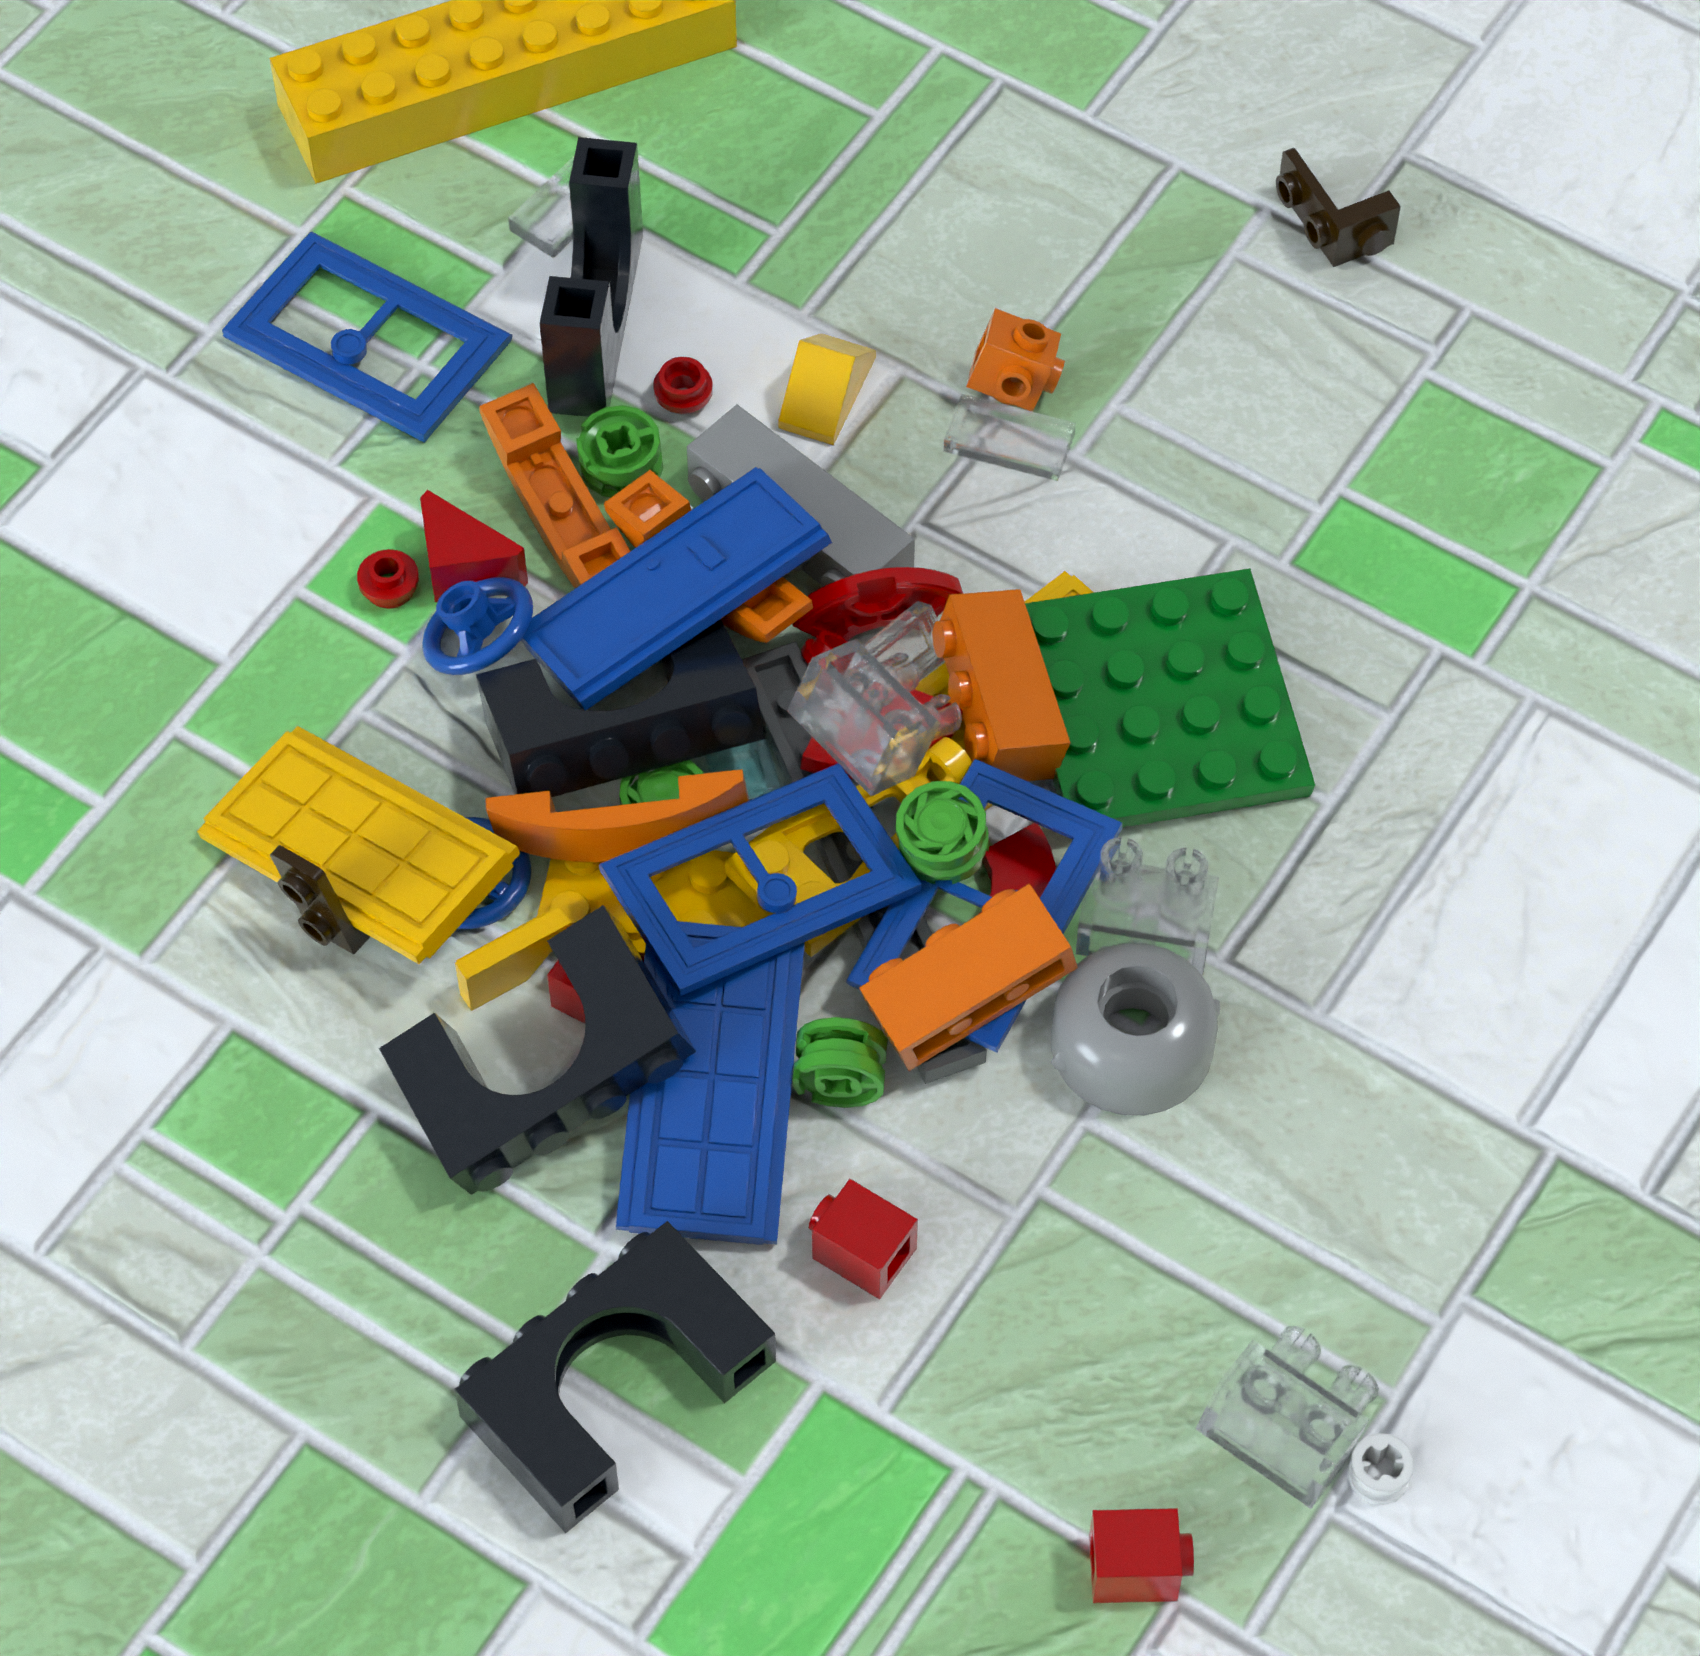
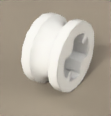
(1375, 1449)

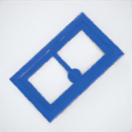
(416, 417)
(1061, 896)
(791, 924)

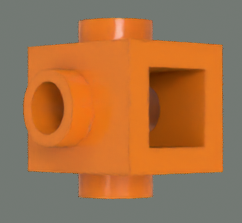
(1016, 360)

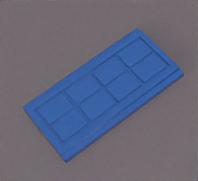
(672, 587)
(715, 1133)

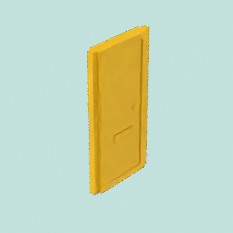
(390, 853)

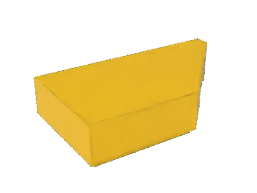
(508, 959)

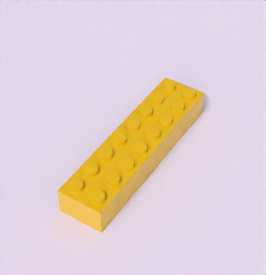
(475, 68)

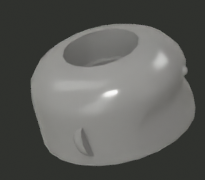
(1127, 1070)

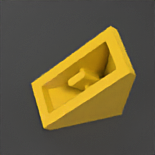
(824, 386)

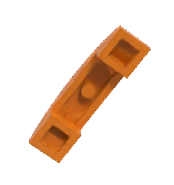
(550, 485)
(652, 505)
(610, 831)

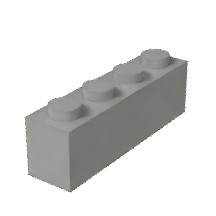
(858, 532)

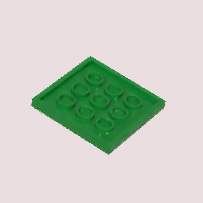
(1171, 700)

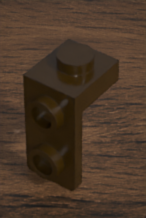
(1341, 233)
(317, 902)

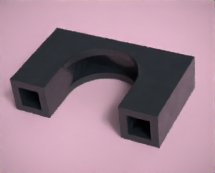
(589, 311)
(565, 749)
(625, 1045)
(651, 1291)

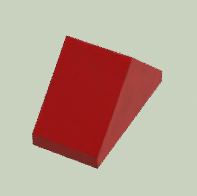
(466, 548)

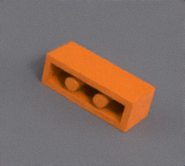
(1001, 684)
(968, 975)

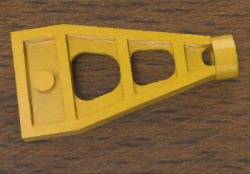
(783, 844)

